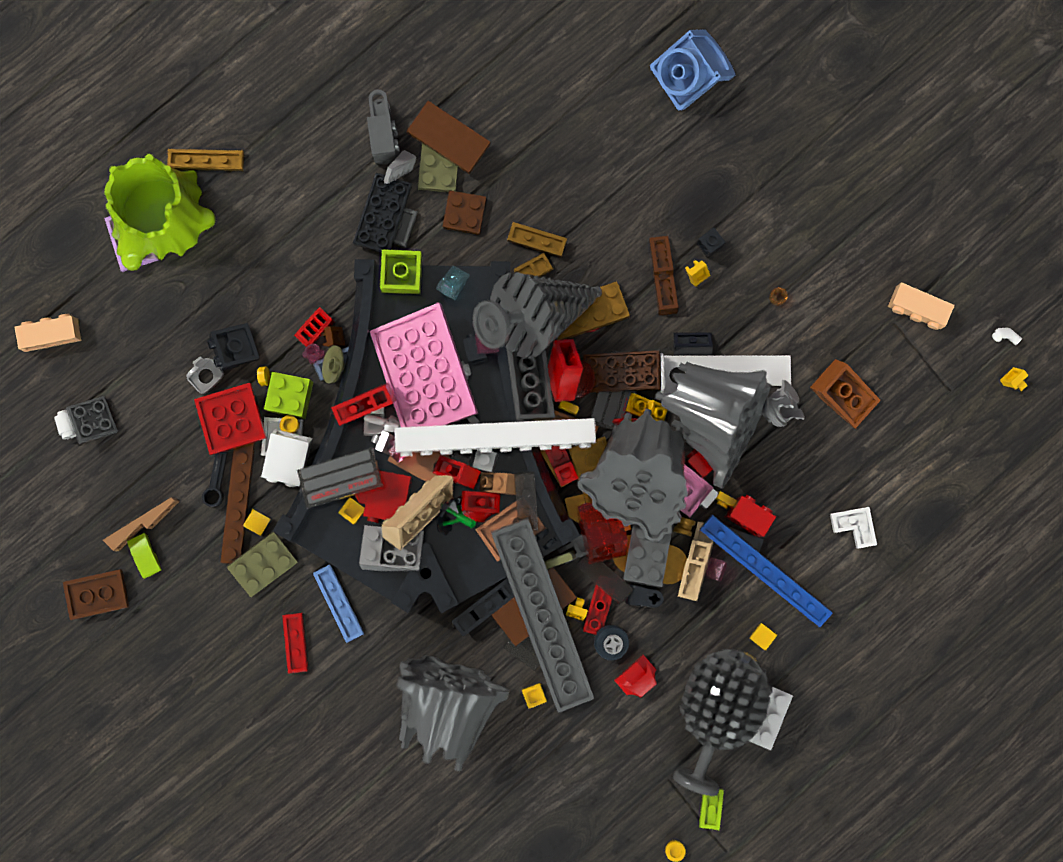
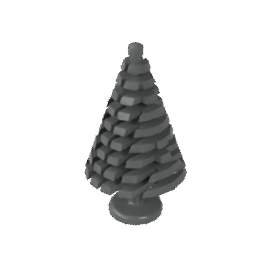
(530, 312)

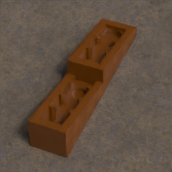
(663, 275)

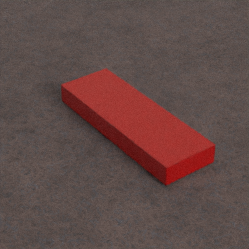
(295, 643)

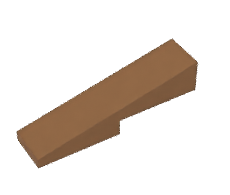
(150, 519)

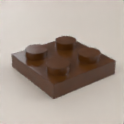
(464, 212)

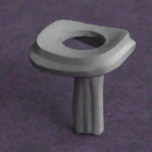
(199, 365)

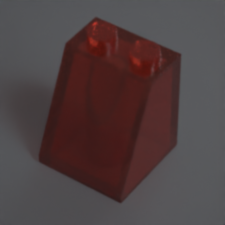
(602, 537)

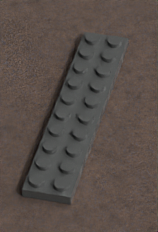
(542, 614)

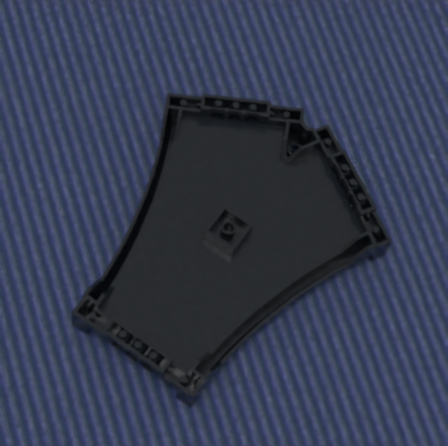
(461, 559)

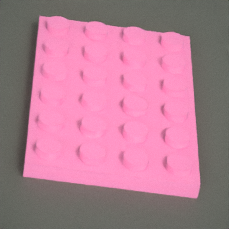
(424, 369)

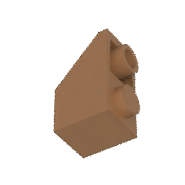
(498, 483)

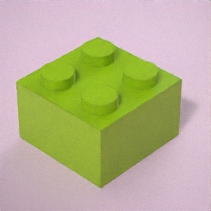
(401, 271)
(288, 395)

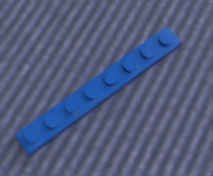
(766, 570)

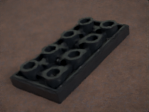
(382, 214)

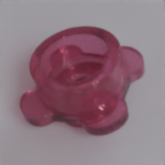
(313, 353)

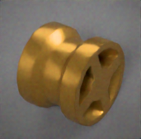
(684, 526)

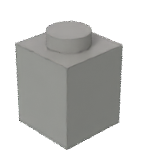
(485, 461)

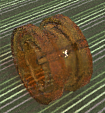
(773, 298)

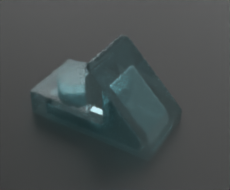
(453, 282)

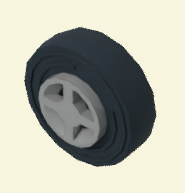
(618, 645)

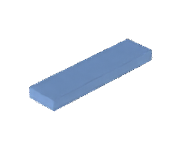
(338, 603)

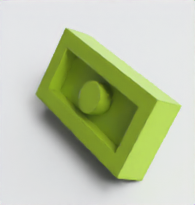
(711, 811)

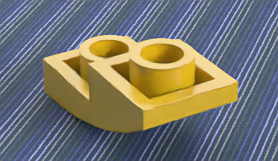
(637, 405)

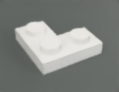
(858, 521)

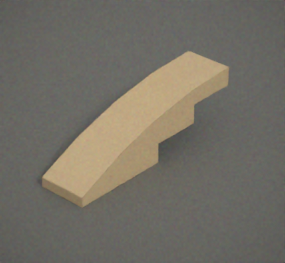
(696, 565)

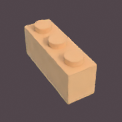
(920, 306)
(47, 333)

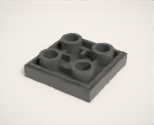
(91, 419)

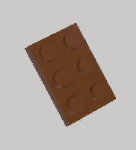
(96, 594)

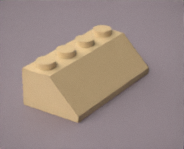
(417, 511)

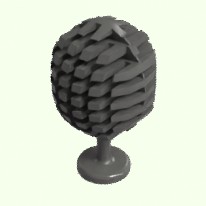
(723, 709)

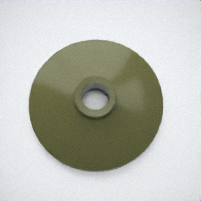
(333, 364)

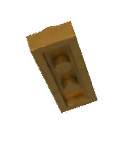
(537, 239)

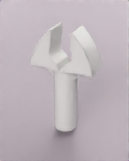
(389, 424)

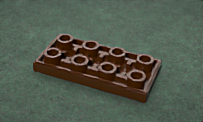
(448, 137)
(625, 371)
(509, 615)

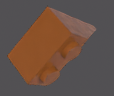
(845, 393)

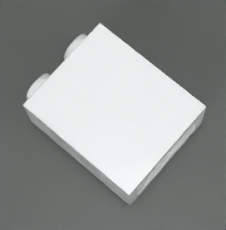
(285, 456)

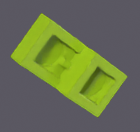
(144, 556)

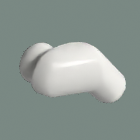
(1006, 333)

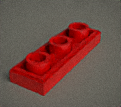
(597, 617)

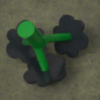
(454, 506)

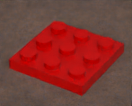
(230, 418)

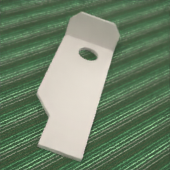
(777, 367)

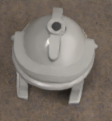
(782, 406)

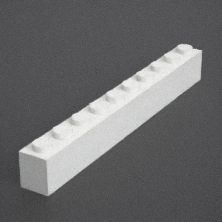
(494, 436)

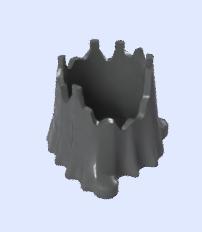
(717, 413)
(640, 476)
(445, 706)

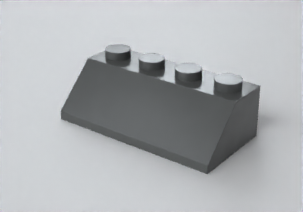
(531, 387)

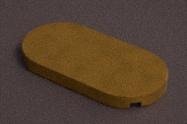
(674, 566)

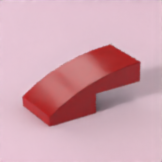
(561, 465)

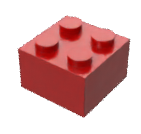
(751, 516)

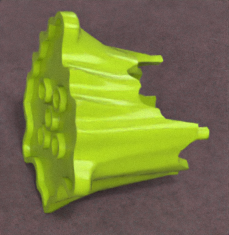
(154, 210)

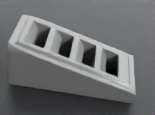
(400, 166)

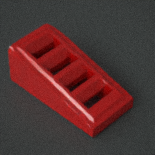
(309, 323)

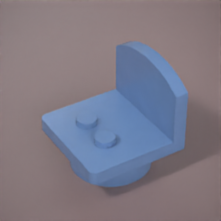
(691, 67)

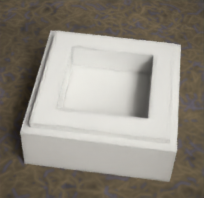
(709, 499)

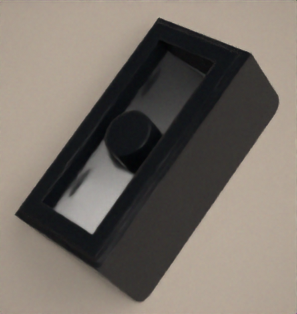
(692, 344)

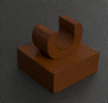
(334, 336)

